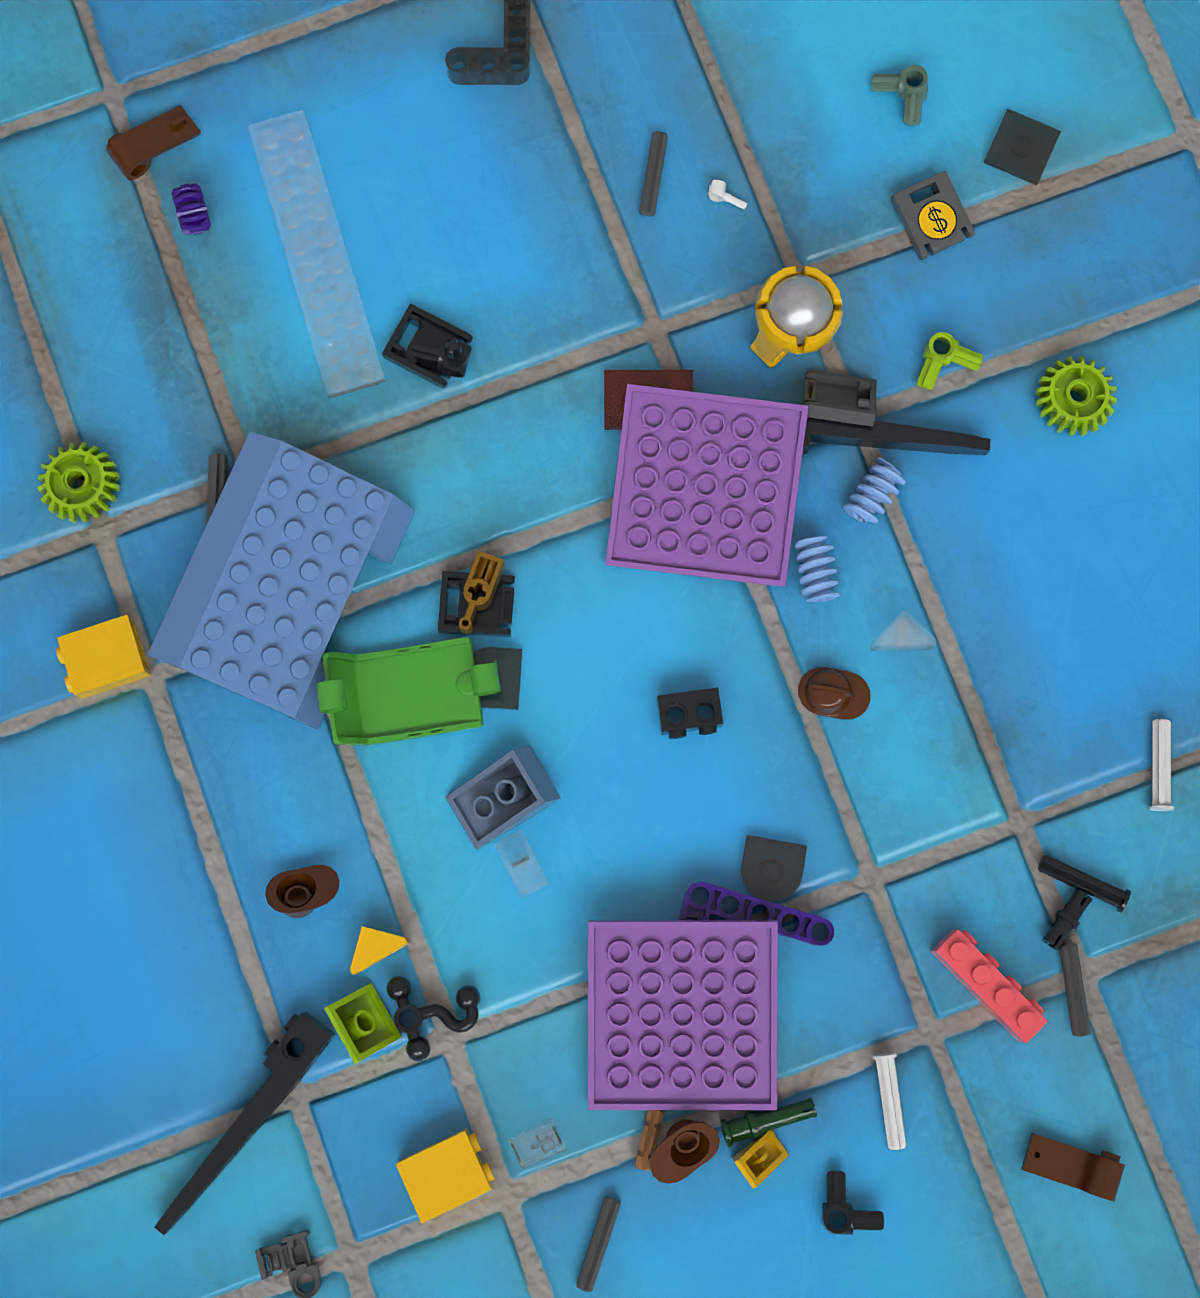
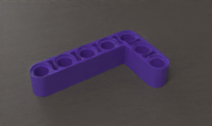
(745, 905)

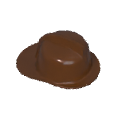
(834, 693)
(302, 890)
(684, 1150)

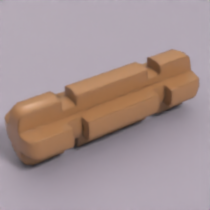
(648, 1139)

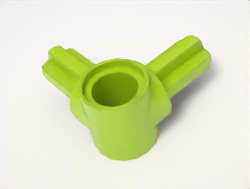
(935, 361)

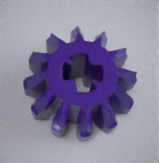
(191, 209)

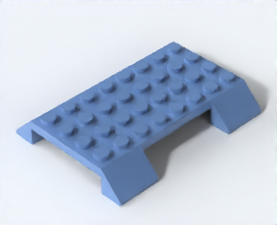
(276, 575)

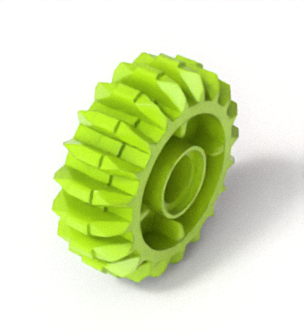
(1086, 381)
(68, 467)

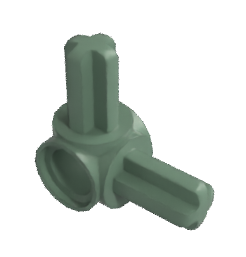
(911, 95)

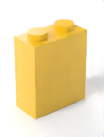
(102, 657)
(445, 1175)

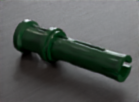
(753, 1125)

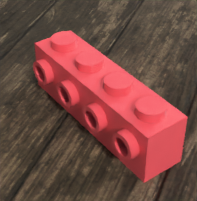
(989, 986)

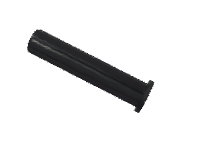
(1084, 882)

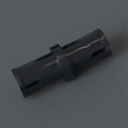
(1067, 919)

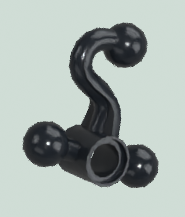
(418, 1047)

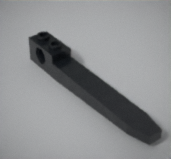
(893, 436)
(285, 1076)

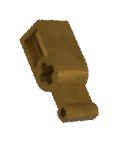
(478, 580)

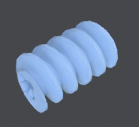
(874, 492)
(816, 569)

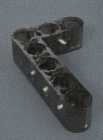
(501, 58)

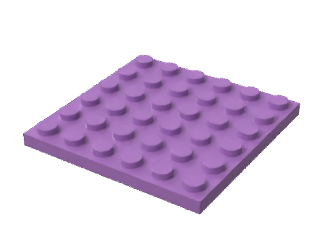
(706, 485)
(682, 1014)

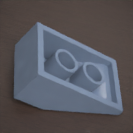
(503, 796)

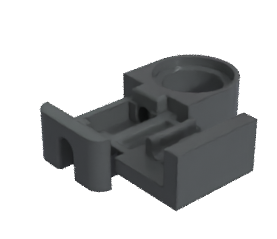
(290, 1256)

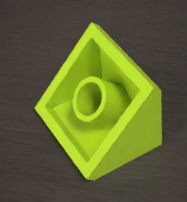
(363, 1023)

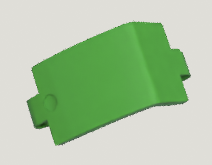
(405, 692)

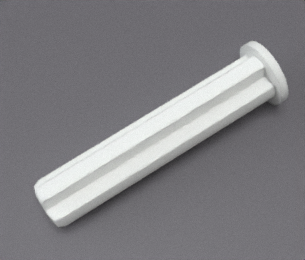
(1161, 765)
(890, 1100)

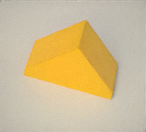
(373, 947)
(760, 1158)

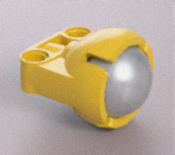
(795, 313)

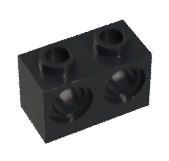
(688, 703)

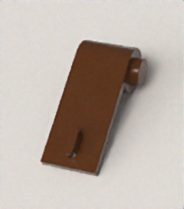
(136, 147)
(1074, 1166)

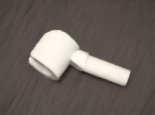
(717, 194)

